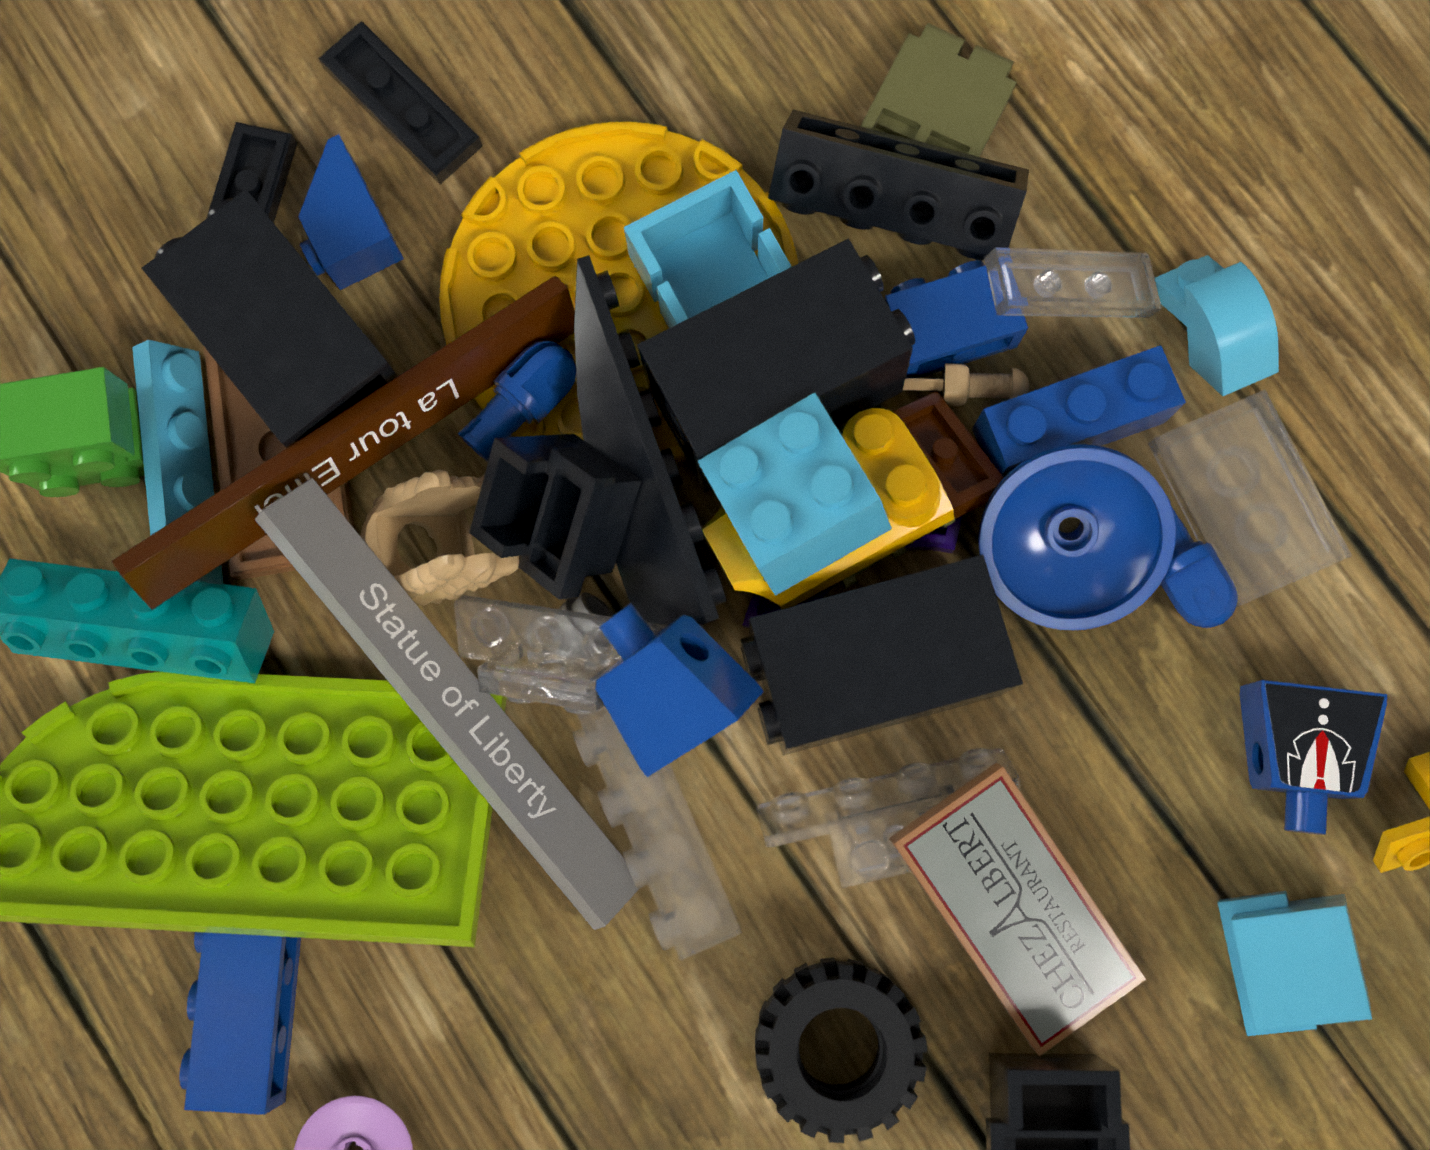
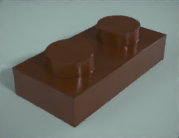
(952, 452)

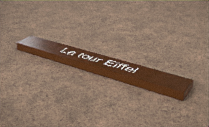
(345, 444)

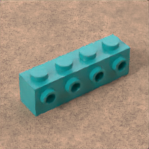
(102, 620)

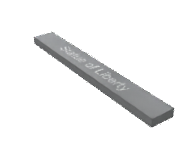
(449, 702)

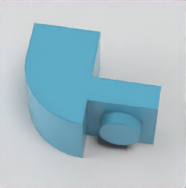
(1226, 321)

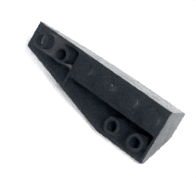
(616, 419)

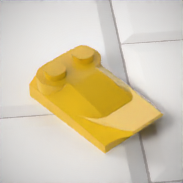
(901, 478)

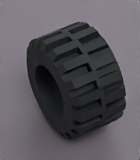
(853, 1105)

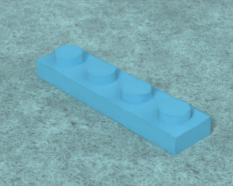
(173, 434)

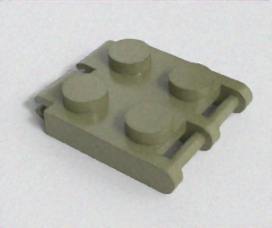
(942, 96)

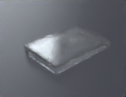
(1250, 496)

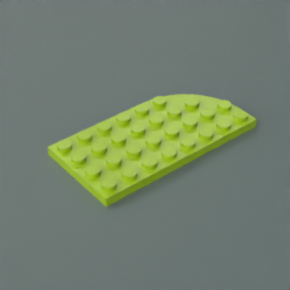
(243, 813)

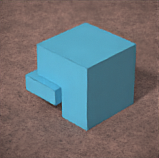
(1294, 962)

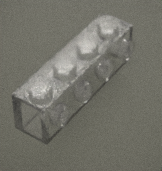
(665, 842)

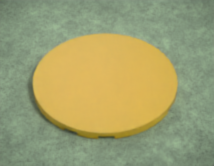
(572, 202)

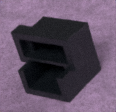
(555, 508)
(1054, 1103)

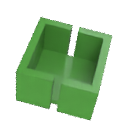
(70, 432)

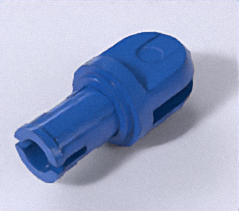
(523, 394)
(1198, 581)

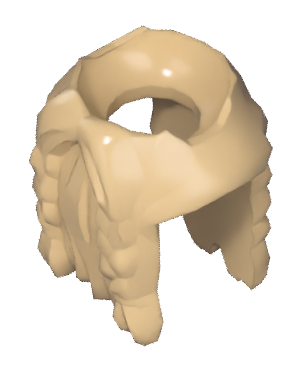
(439, 507)

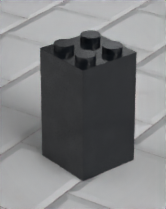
(267, 319)
(774, 345)
(880, 655)

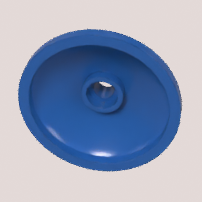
(1084, 574)

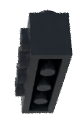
(897, 185)

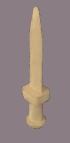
(959, 384)

